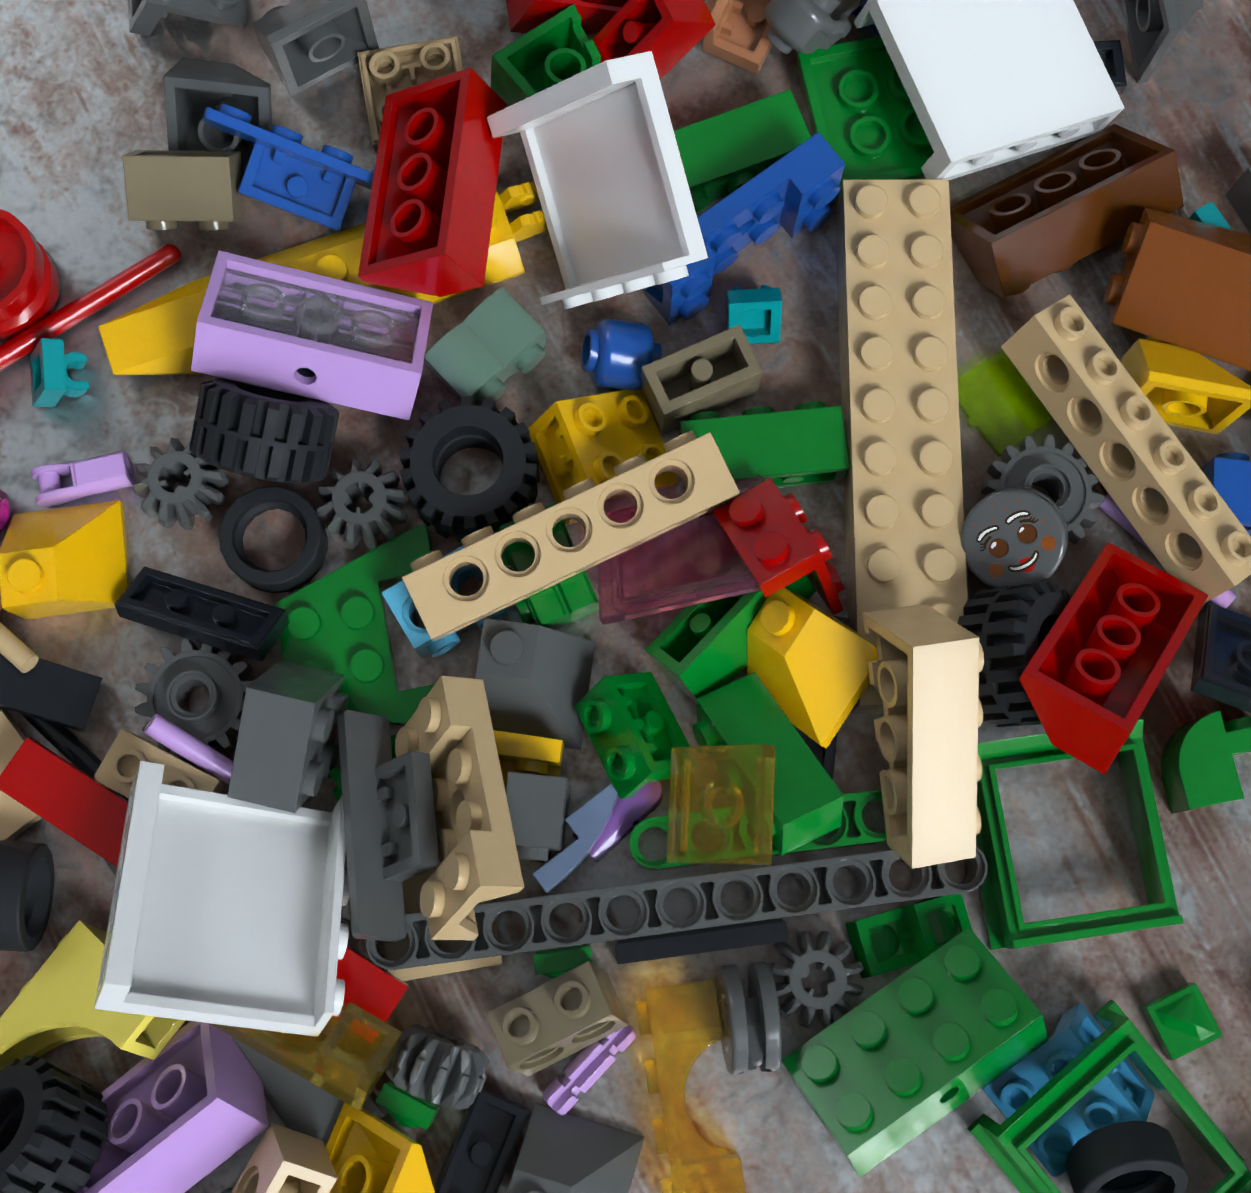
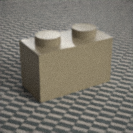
(183, 187)
(701, 378)

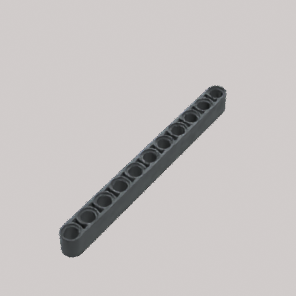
(708, 912)

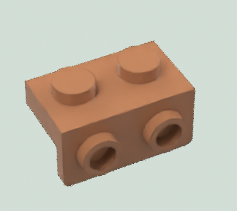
(738, 33)

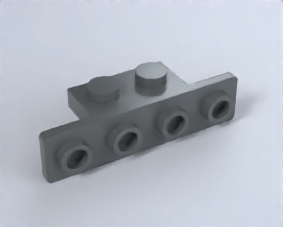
(385, 822)

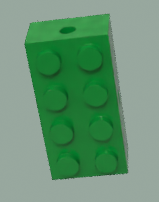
(916, 1050)

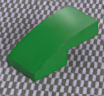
(906, 933)

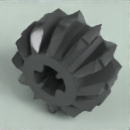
(183, 502)
(351, 521)
(832, 989)
(438, 1067)

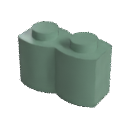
(487, 349)

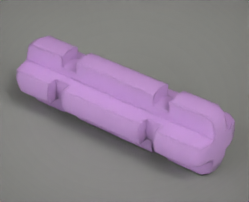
(586, 1070)

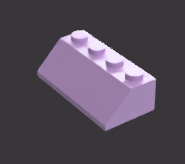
(179, 1115)

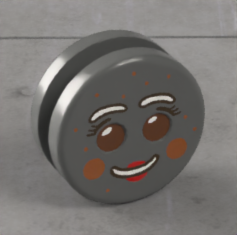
(1014, 537)
(749, 1024)

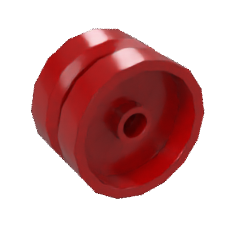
(26, 278)

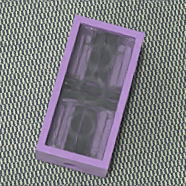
(311, 335)

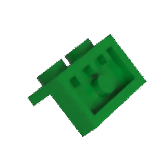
(631, 730)

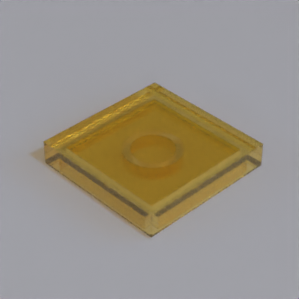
(721, 805)

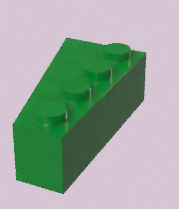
(543, 57)

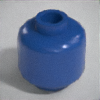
(617, 352)

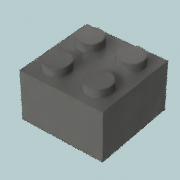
(287, 736)

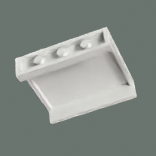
(994, 77)
(608, 179)
(226, 911)

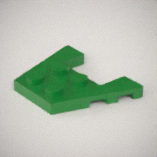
(344, 627)

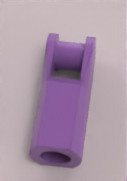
(624, 817)

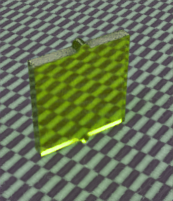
(1000, 403)

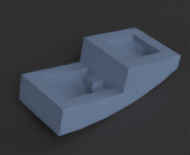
(588, 825)

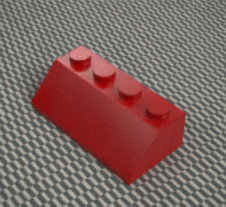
(433, 187)
(1108, 654)

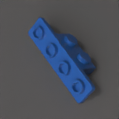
(291, 174)

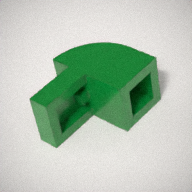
(1200, 762)

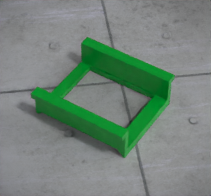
(999, 890)
(1008, 1142)

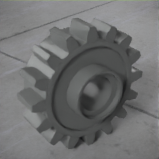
(1056, 473)
(183, 674)

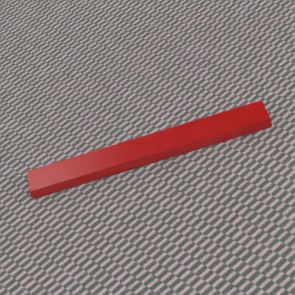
(97, 821)

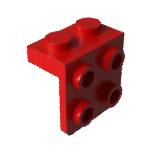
(776, 545)

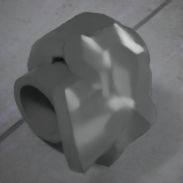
(808, 23)

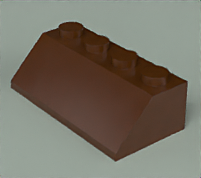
(1063, 208)

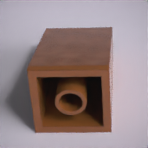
(1186, 286)

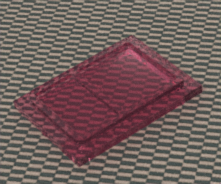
(673, 569)

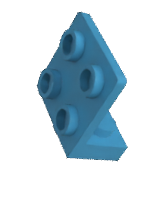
(1115, 1099)

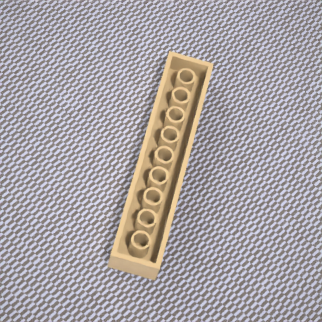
(899, 402)

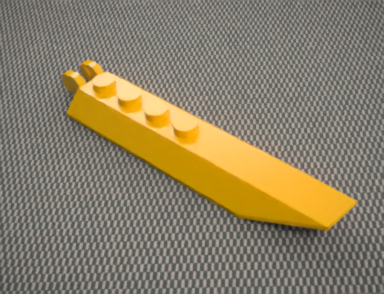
(162, 332)

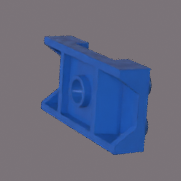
(791, 192)

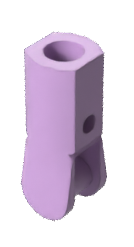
(89, 478)

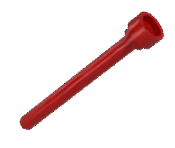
(89, 303)

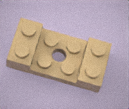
(469, 803)

